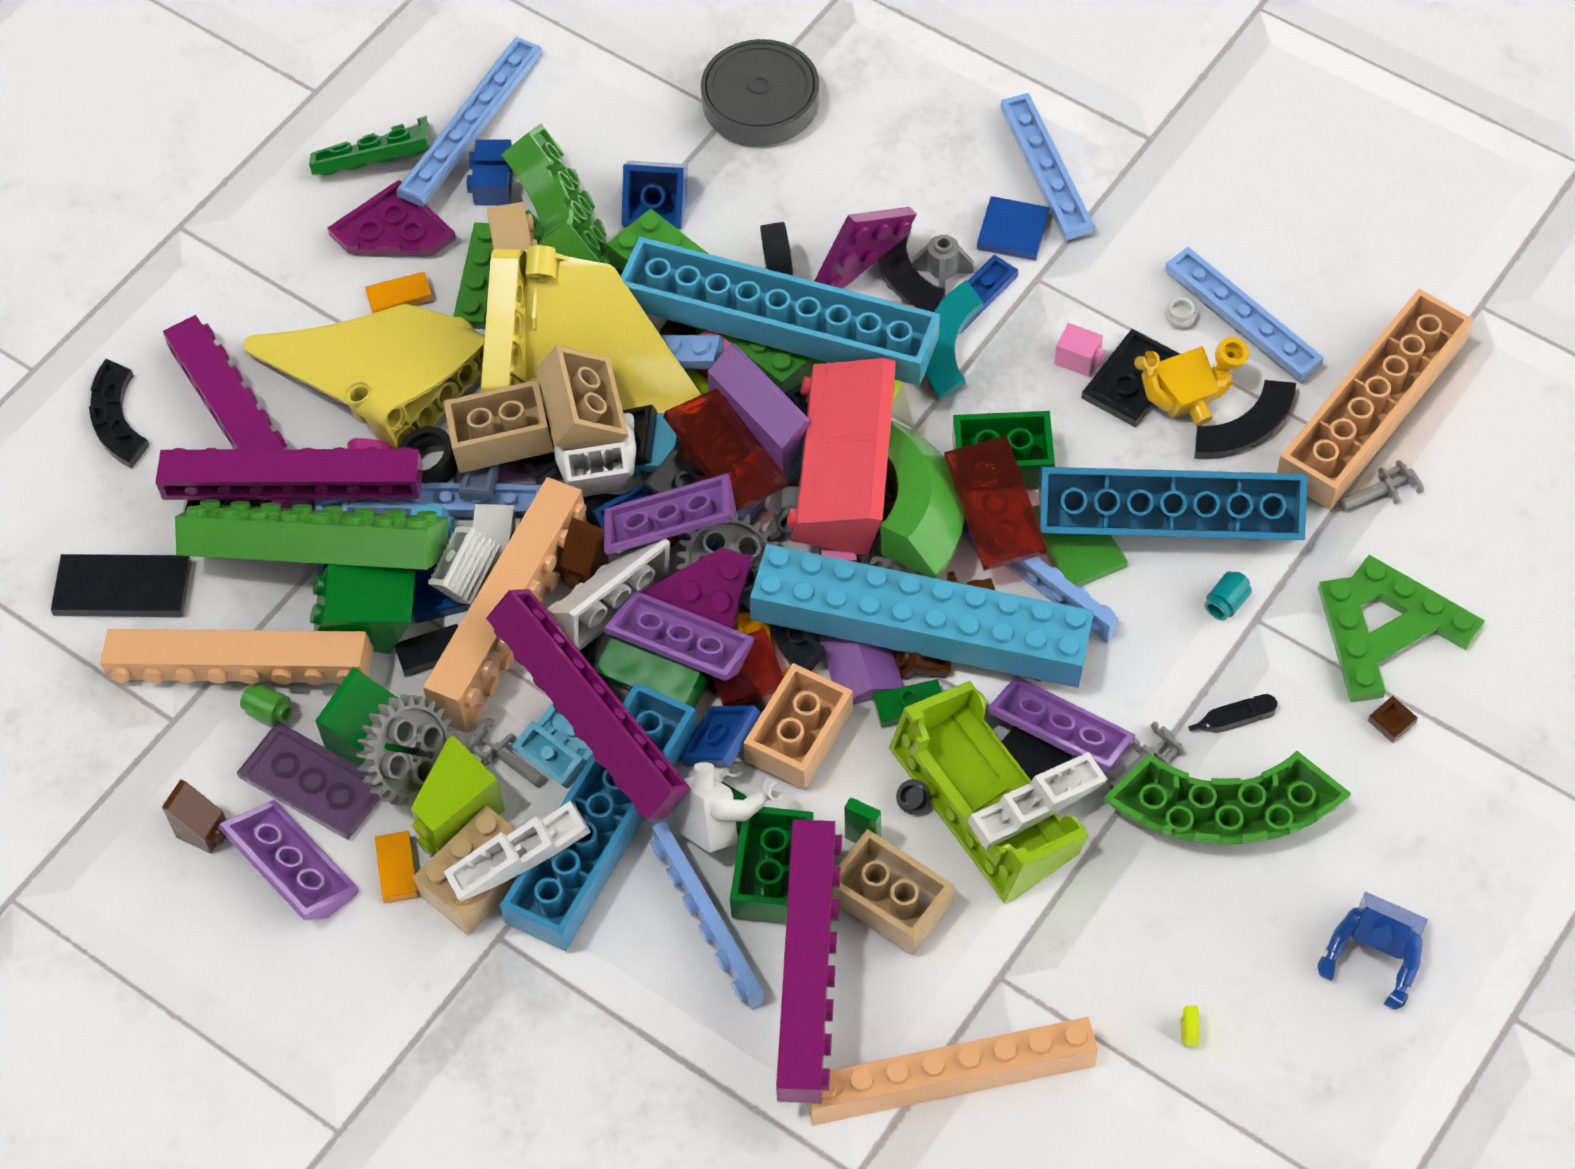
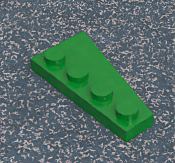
(372, 148)

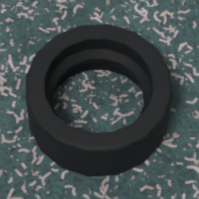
(776, 248)
(427, 437)

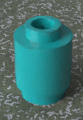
(1228, 595)

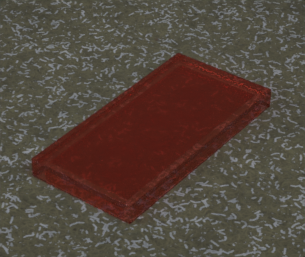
(726, 445)
(995, 503)

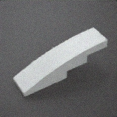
(1037, 800)
(516, 853)

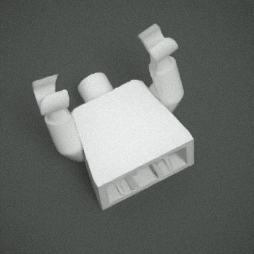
(599, 467)
(711, 813)

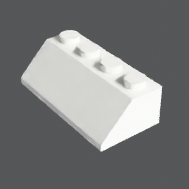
(596, 601)

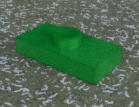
(892, 702)

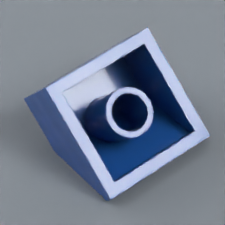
(654, 187)

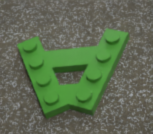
(474, 284)
(1421, 615)

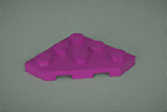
(391, 227)
(862, 243)
(709, 586)

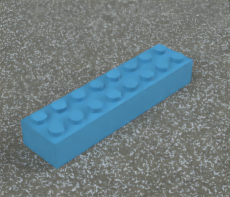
(1172, 503)
(560, 891)

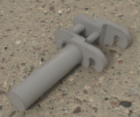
(1384, 487)
(1168, 740)
(502, 751)

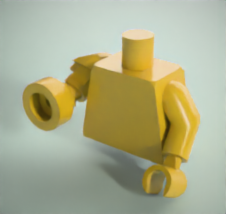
(1188, 381)

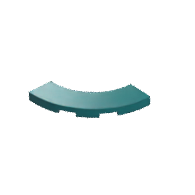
(954, 313)

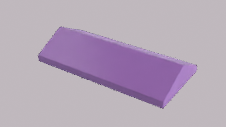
(760, 404)
(668, 514)
(681, 636)
(860, 667)
(1061, 723)
(290, 860)

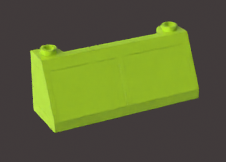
(970, 769)

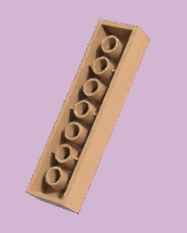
(1375, 397)
(475, 655)

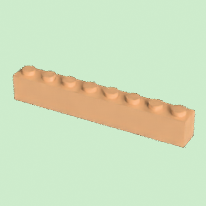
(235, 655)
(956, 1070)

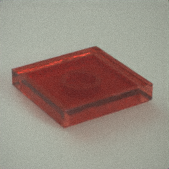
(757, 677)

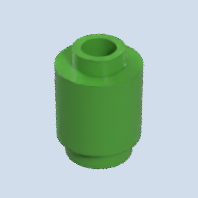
(266, 704)

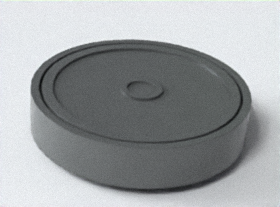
(760, 92)

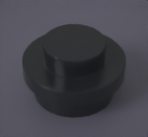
(913, 796)

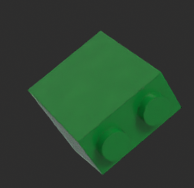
(366, 601)
(348, 711)

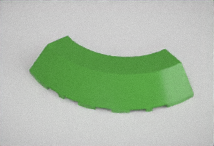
(559, 203)
(927, 511)
(1229, 808)

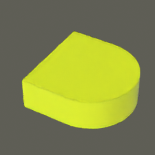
(1190, 1026)

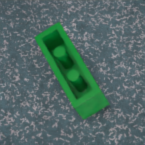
(628, 663)

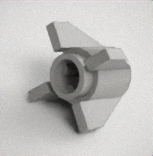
(943, 259)
(779, 505)

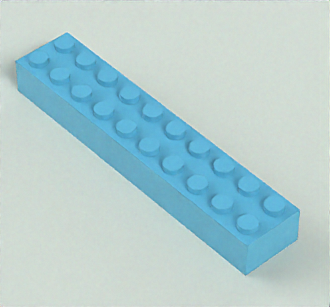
(779, 309)
(921, 615)

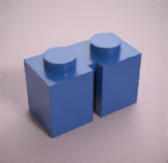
(491, 174)

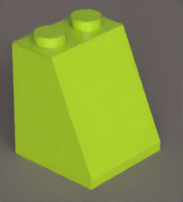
(453, 796)

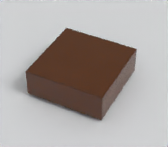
(1392, 719)

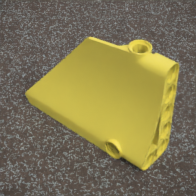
(580, 305)
(383, 365)

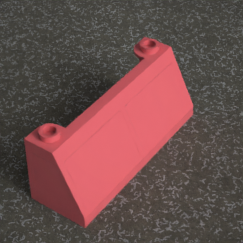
(844, 455)

